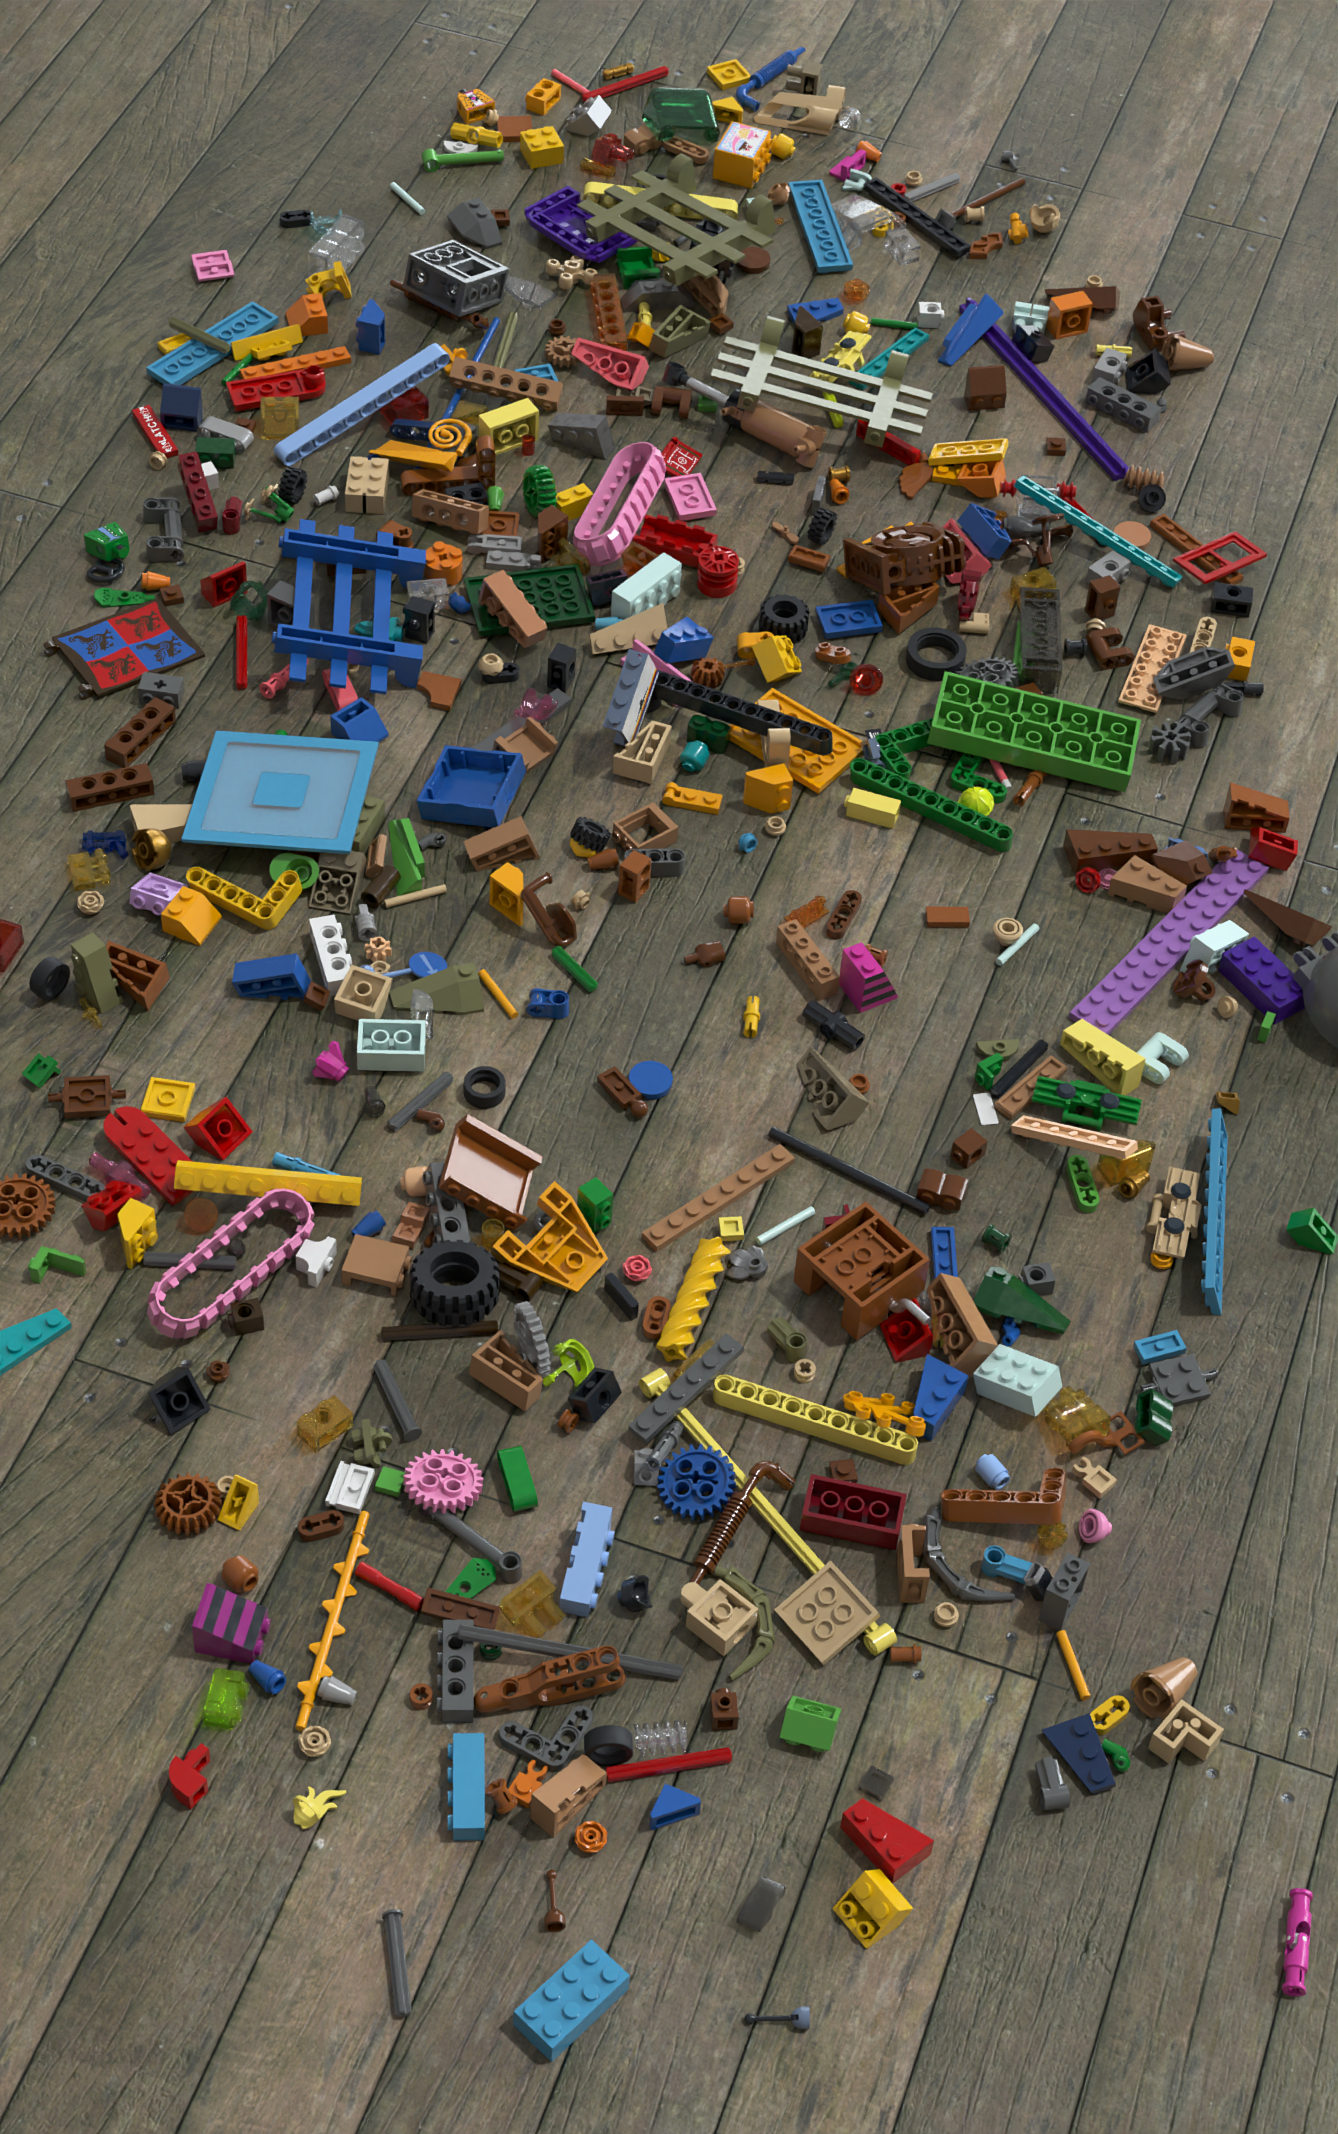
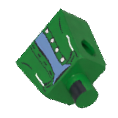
(107, 542)

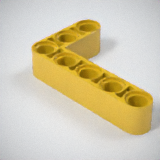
(244, 899)

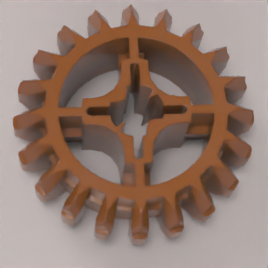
(195, 1513)

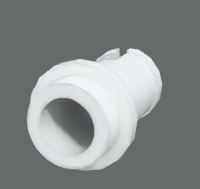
(326, 495)

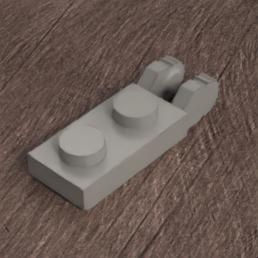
(490, 542)

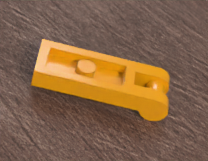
(692, 799)

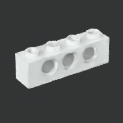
(330, 951)

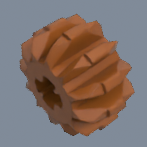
(708, 672)

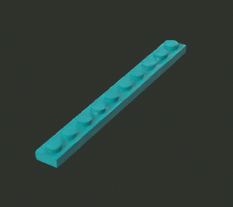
(1102, 534)

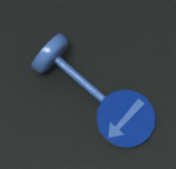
(420, 964)

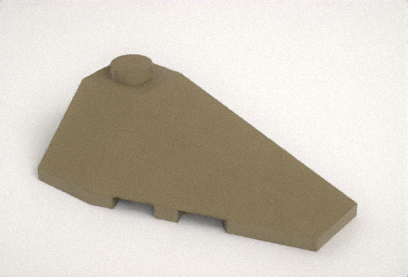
(832, 1094)

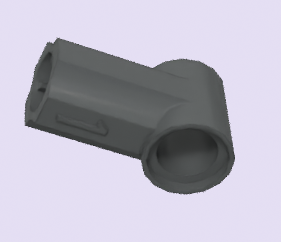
(1052, 1791)

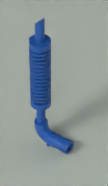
(766, 74)

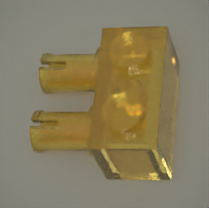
(531, 1595)

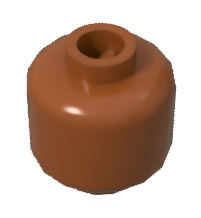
(739, 910)
(240, 1574)

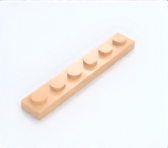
(1074, 1137)

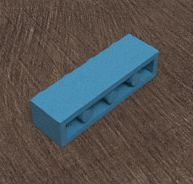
(468, 1787)

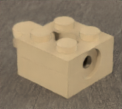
(726, 1607)

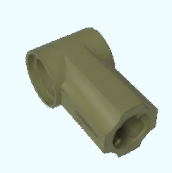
(792, 1342)

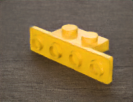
(268, 343)

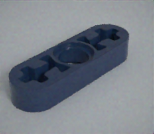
(403, 429)

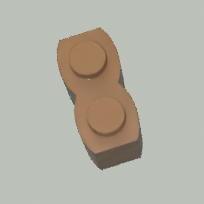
(641, 140)

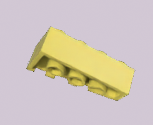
(1104, 1057)

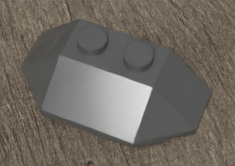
(475, 223)

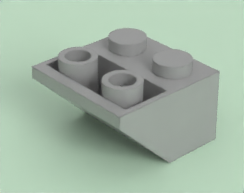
(588, 117)

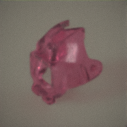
(535, 707)

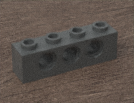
(1123, 404)
(440, 1219)
(455, 1707)

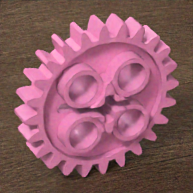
(443, 1481)

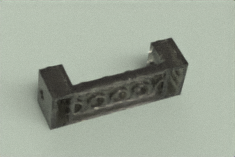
(1040, 638)

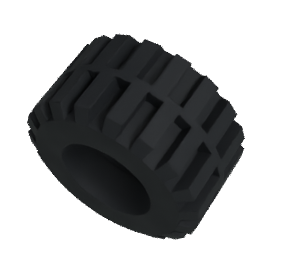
(784, 617)

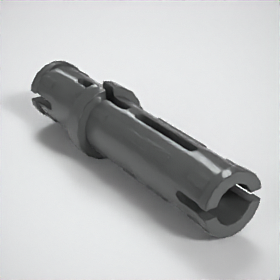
(668, 1440)

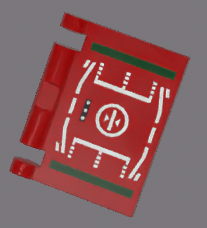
(679, 458)

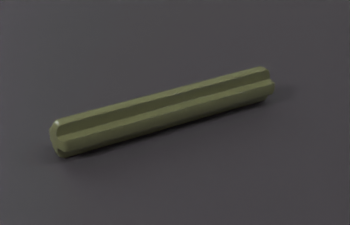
(199, 335)

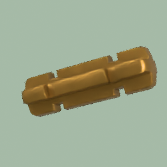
(618, 71)

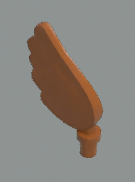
(915, 477)

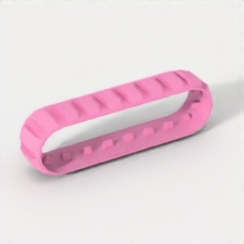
(627, 462)
(273, 1199)

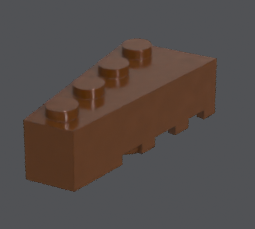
(1106, 849)

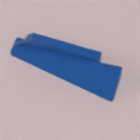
(969, 329)

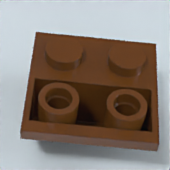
(551, 529)

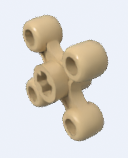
(570, 271)

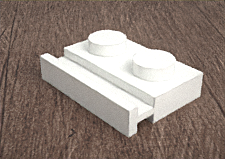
(350, 1487)

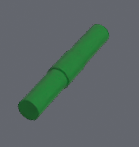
(893, 323)
(236, 370)

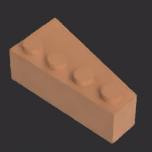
(512, 609)

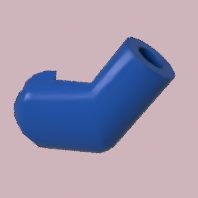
(1010, 1330)

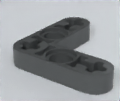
(548, 1748)

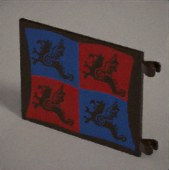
(123, 646)

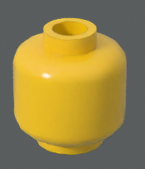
(782, 146)
(856, 323)

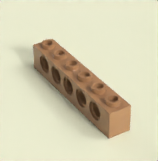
(500, 376)

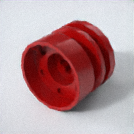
(717, 571)

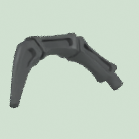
(936, 1561)

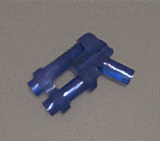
(112, 840)

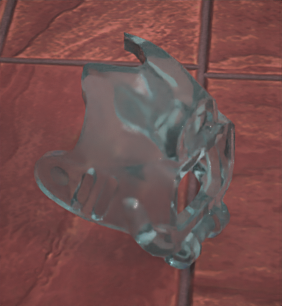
(321, 220)

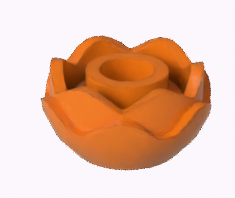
(587, 1830)

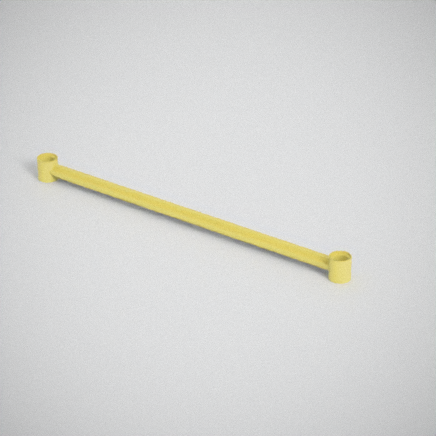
(877, 1637)

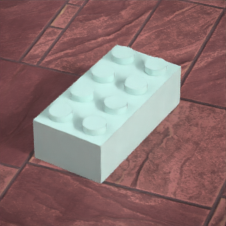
(648, 587)

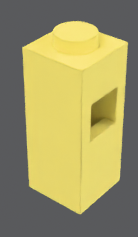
(872, 808)

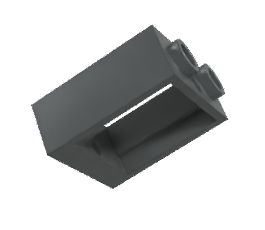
(1064, 1592)

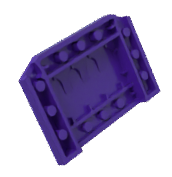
(565, 224)

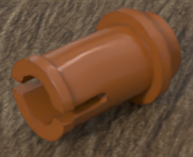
(905, 1654)

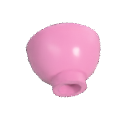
(1094, 1526)

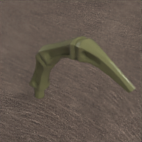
(765, 1634)

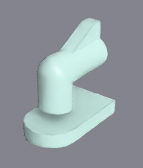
(859, 178)

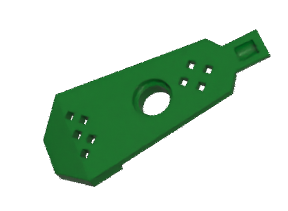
(113, 598)
(473, 1578)

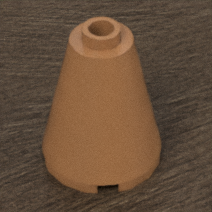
(1185, 354)
(1163, 1687)

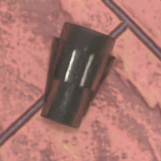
(373, 1102)

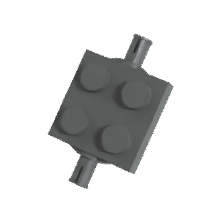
(1180, 1380)

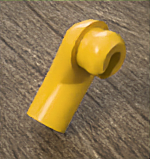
(579, 850)

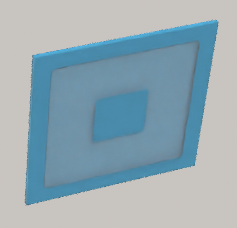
(281, 792)

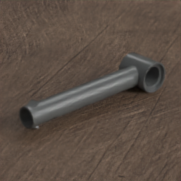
(483, 1546)

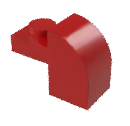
(185, 1777)

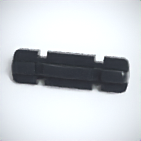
(775, 477)

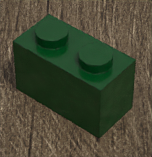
(216, 450)

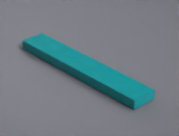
(906, 345)

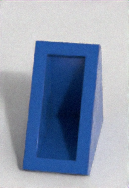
(673, 1806)

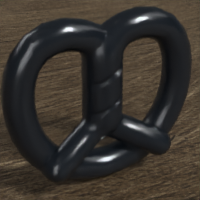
(118, 571)

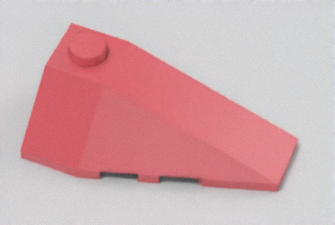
(615, 365)
(974, 559)

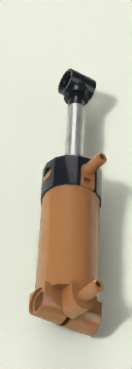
(766, 423)

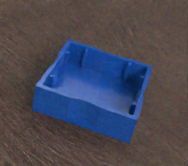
(471, 786)

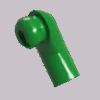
(1118, 1753)

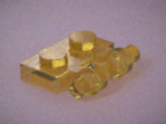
(82, 873)

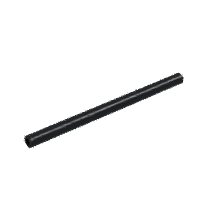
(849, 1170)

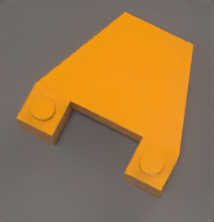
(563, 1251)

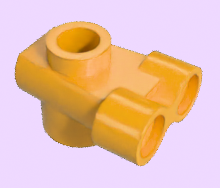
(1018, 230)

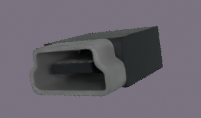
(1037, 1581)

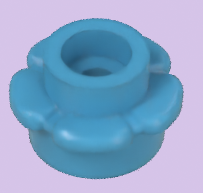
(747, 842)

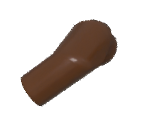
(433, 1118)

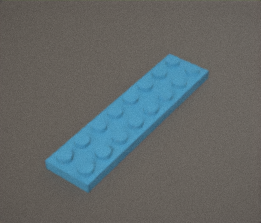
(820, 226)
(195, 356)

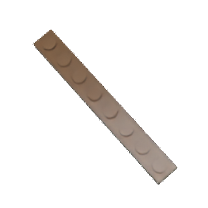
(717, 1198)

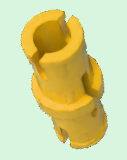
(751, 1016)

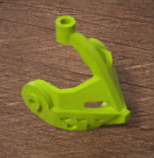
(568, 1363)

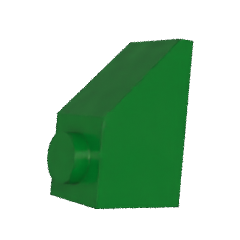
(1312, 1231)

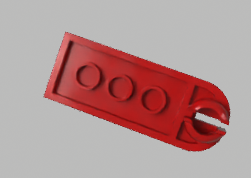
(301, 383)
(146, 1150)

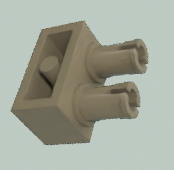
(810, 78)

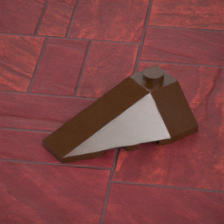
(1103, 298)
(1293, 923)

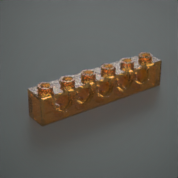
(608, 311)

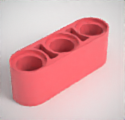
(340, 696)

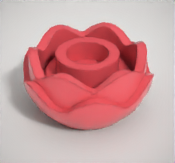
(637, 1268)

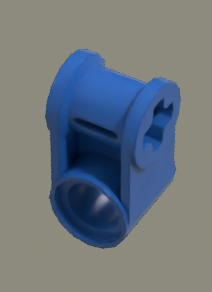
(550, 1003)

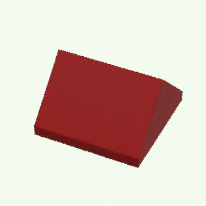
(907, 1335)

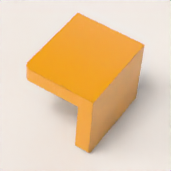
(641, 333)

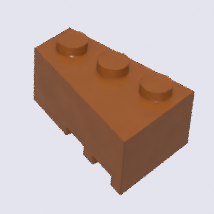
(907, 604)

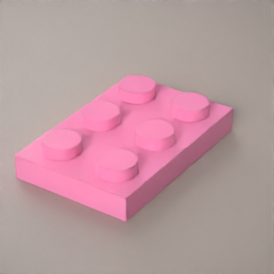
(690, 496)

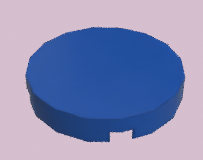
(651, 1079)

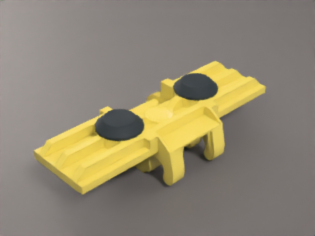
(844, 354)

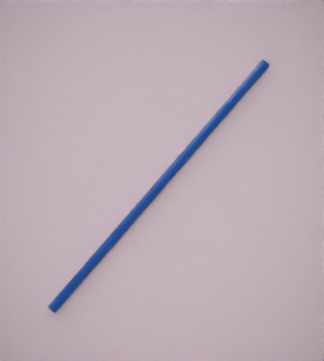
(477, 357)

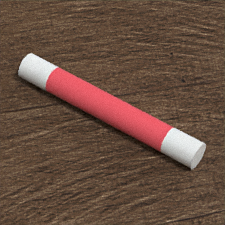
(1001, 774)

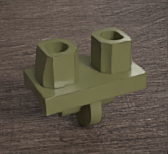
(374, 1441)

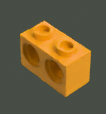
(543, 96)

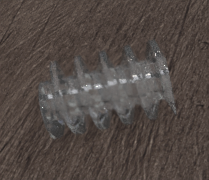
(660, 1737)

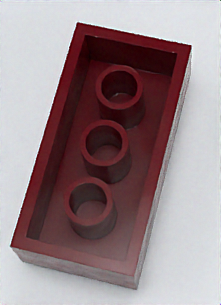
(853, 1512)

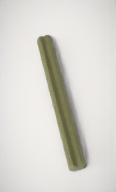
(505, 340)

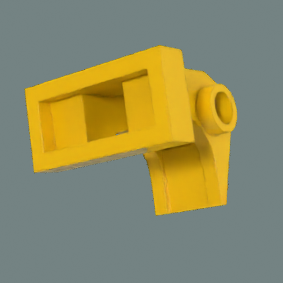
(330, 280)

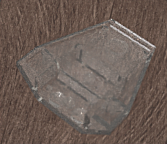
(860, 215)

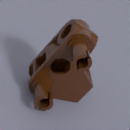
(1149, 322)

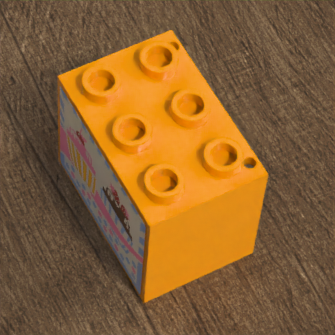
(742, 154)

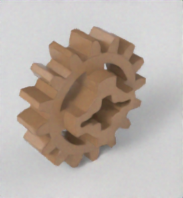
(560, 351)

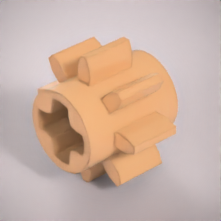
(378, 949)

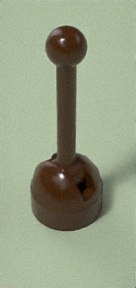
(554, 1918)

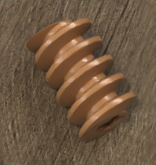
(1142, 479)

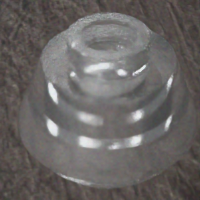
(849, 117)

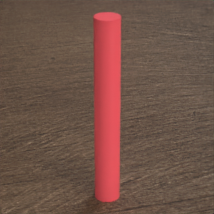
(569, 82)

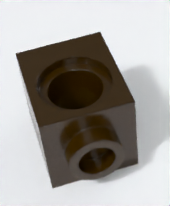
(254, 1317)

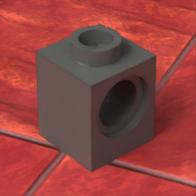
(1038, 1278)

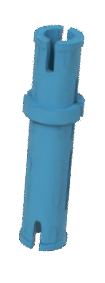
(296, 1164)

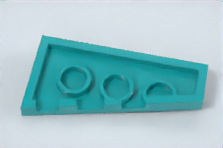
(30, 1336)

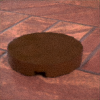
(755, 261)

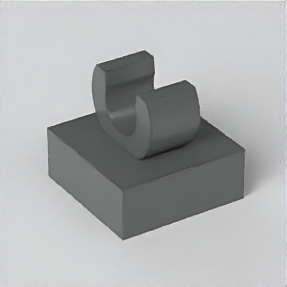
(946, 219)

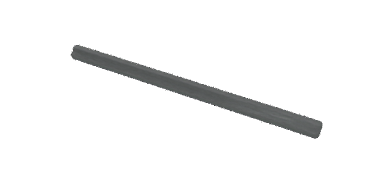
(559, 1649)

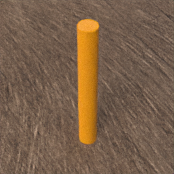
(498, 994)
(1073, 1665)

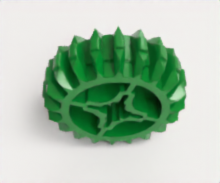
(538, 489)

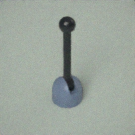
(799, 2018)

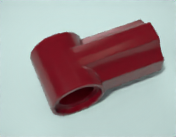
(232, 515)

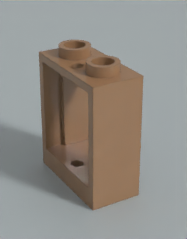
(656, 818)

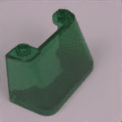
(680, 109)

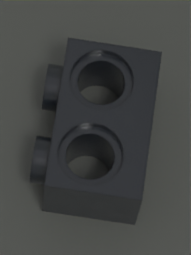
(471, 492)

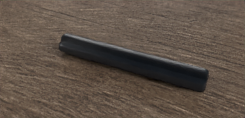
(1019, 1068)

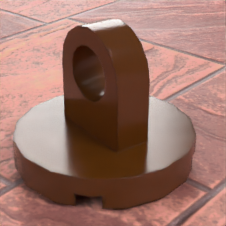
(1192, 981)

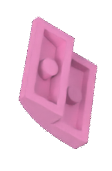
(212, 265)

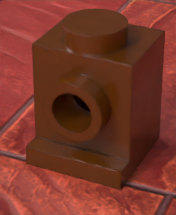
(724, 1710)

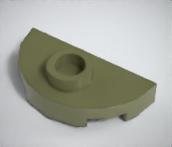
(1005, 1048)

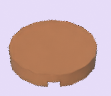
(1134, 533)

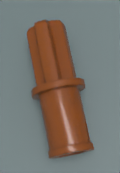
(1222, 853)

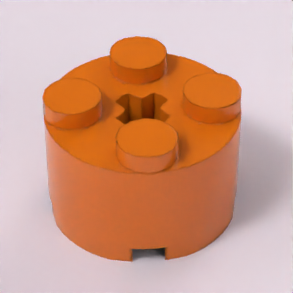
(444, 562)

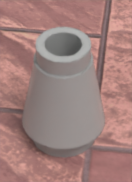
(336, 1691)

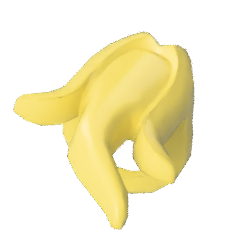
(312, 1809)

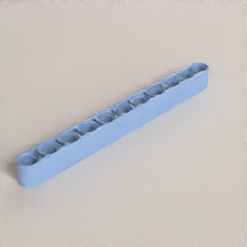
(361, 404)

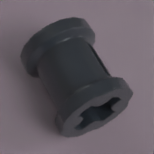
(1075, 647)

